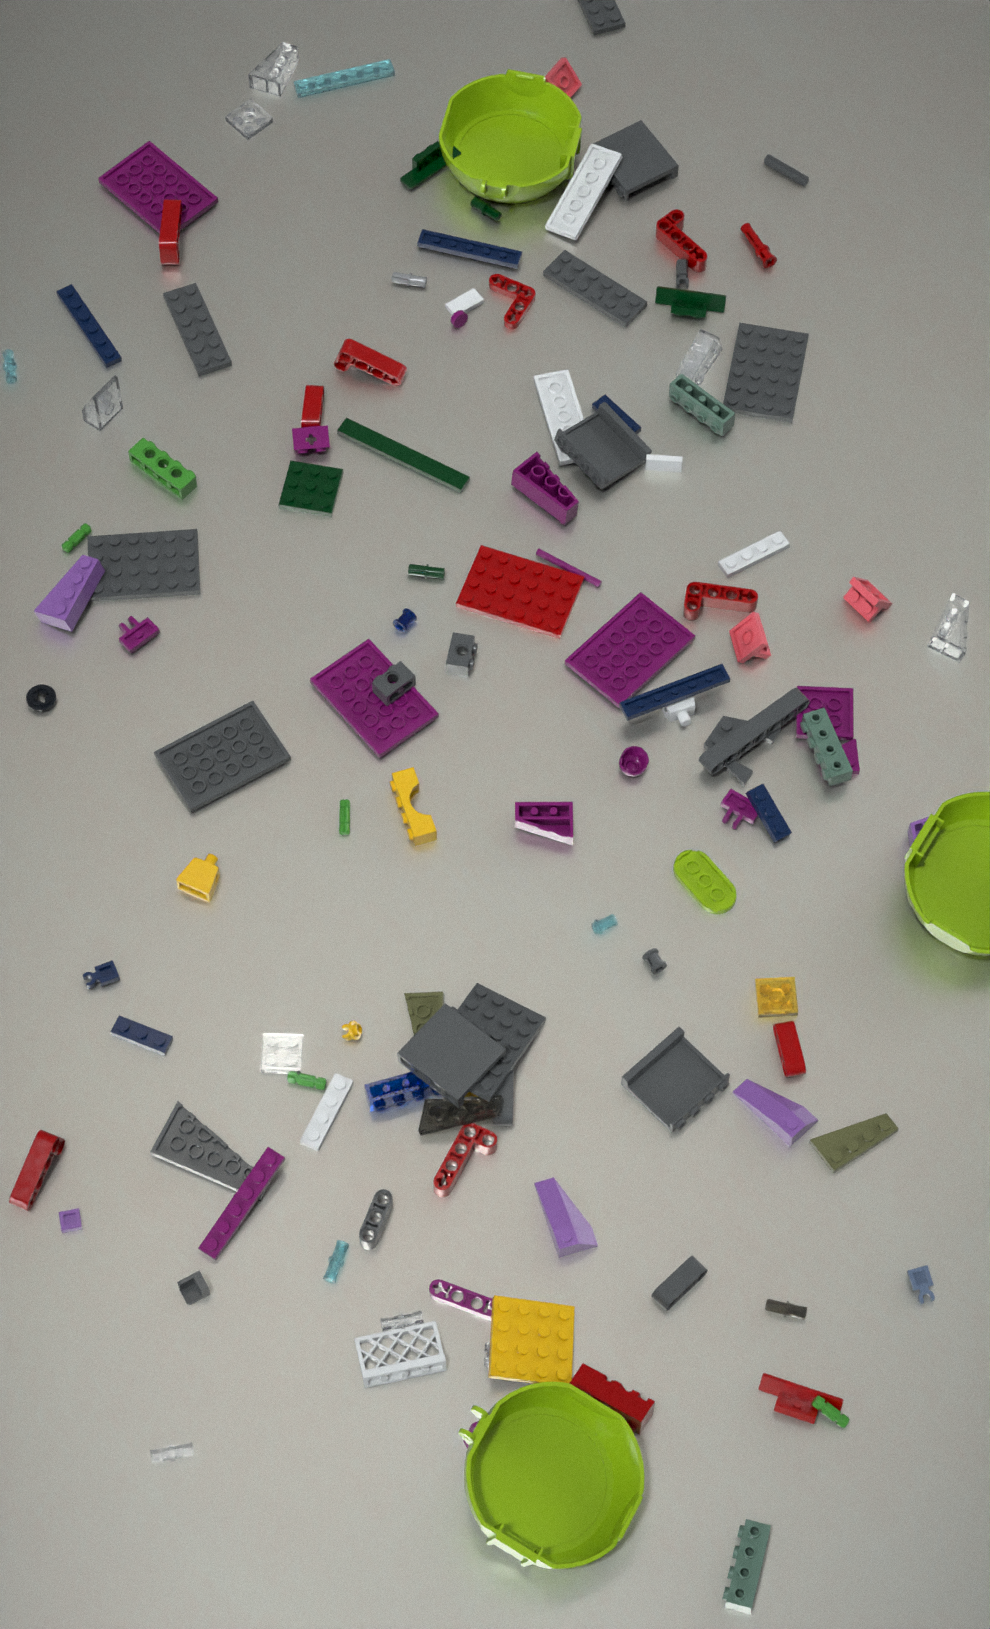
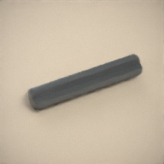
(786, 170)

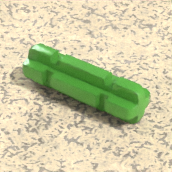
(76, 538)
(344, 817)
(306, 1080)
(830, 1411)

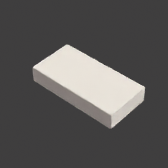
(465, 302)
(664, 463)

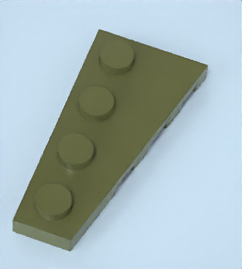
(422, 1007)
(851, 1142)

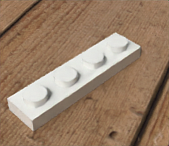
(753, 554)
(326, 1112)

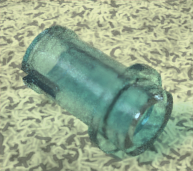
(605, 923)

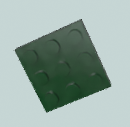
(311, 488)

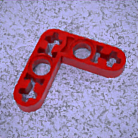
(518, 296)

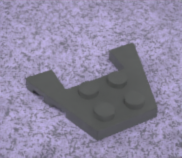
(724, 728)

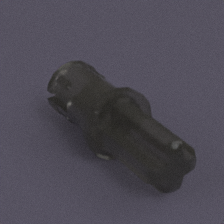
(786, 1309)

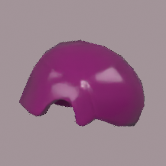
(633, 761)

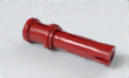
(761, 250)

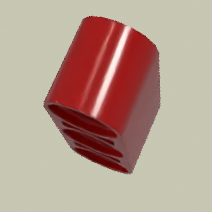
(312, 406)
(789, 1049)

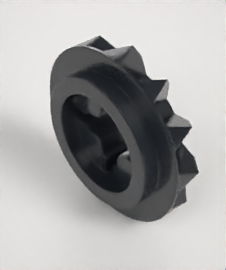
(44, 691)

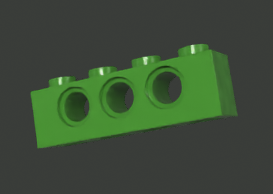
(141, 456)

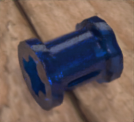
(404, 620)

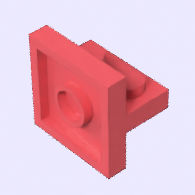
(564, 77)
(866, 598)
(750, 639)

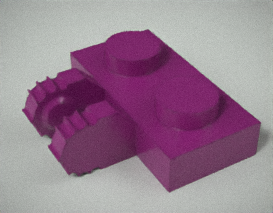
(138, 635)
(740, 806)

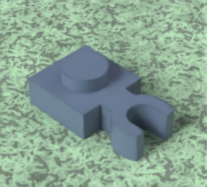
(920, 1280)

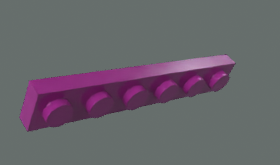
(241, 1203)

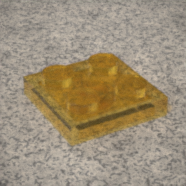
(776, 997)

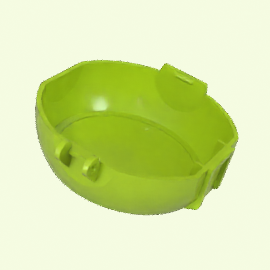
(512, 137)
(951, 873)
(552, 1475)

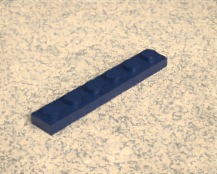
(469, 249)
(89, 326)
(674, 692)

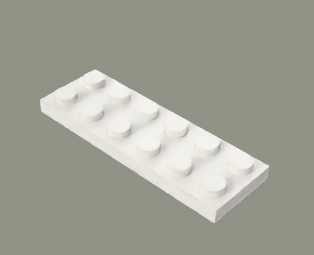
(583, 191)
(559, 406)

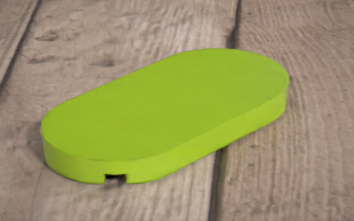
(704, 881)

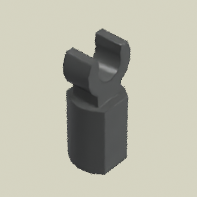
(682, 272)

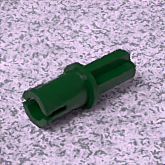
(485, 208)
(426, 571)

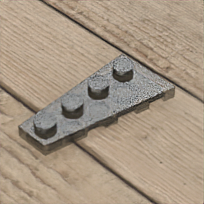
(442, 1115)

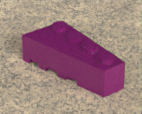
(544, 488)

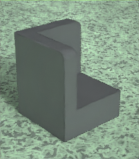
(193, 1288)

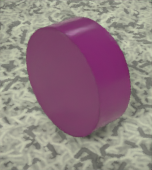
(459, 319)

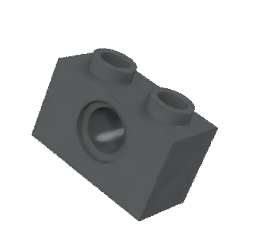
(459, 645)
(390, 692)

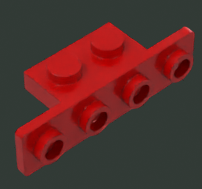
(795, 1399)

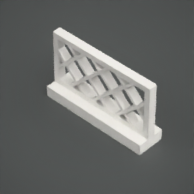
(407, 1368)

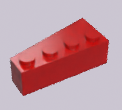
(613, 1395)

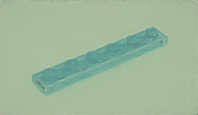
(344, 78)

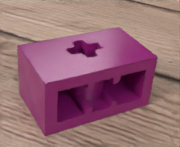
(300, 435)

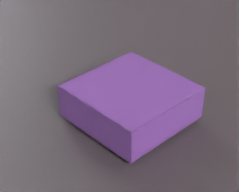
(70, 1220)

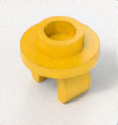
(354, 1032)

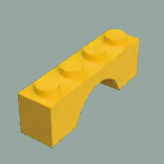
(420, 825)

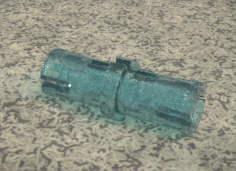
(9, 366)
(336, 1261)

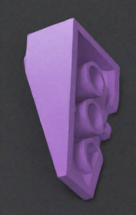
(780, 1114)
(566, 1223)

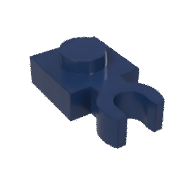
(104, 973)

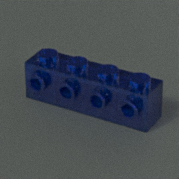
(396, 1091)

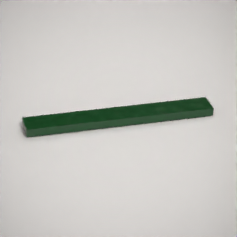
(403, 455)

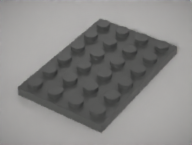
(765, 372)
(146, 564)
(222, 756)
(505, 1022)

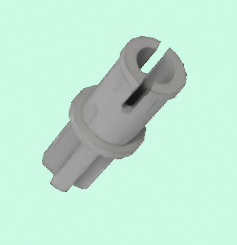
(409, 279)

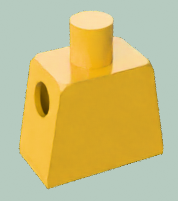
(200, 877)

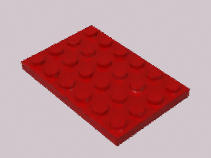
(520, 592)

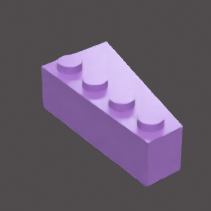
(71, 594)

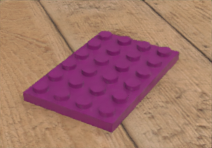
(149, 178)
(629, 649)
(349, 691)

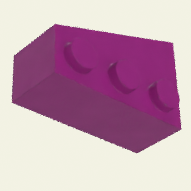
(546, 819)

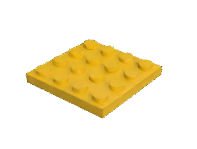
(531, 1341)

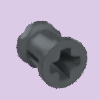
(654, 961)

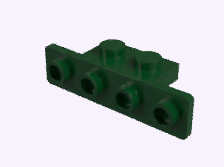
(426, 165)
(690, 302)

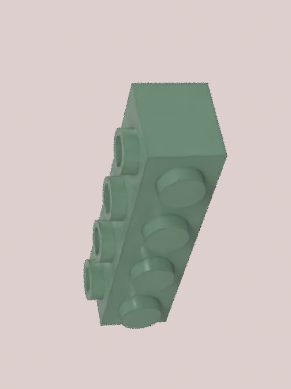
(701, 405)
(826, 747)
(748, 1565)

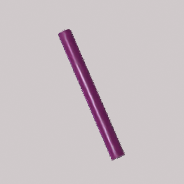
(558, 562)

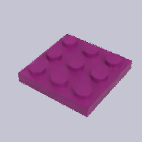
(838, 705)

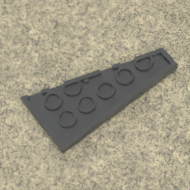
(199, 1150)

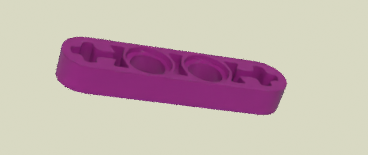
(465, 1303)

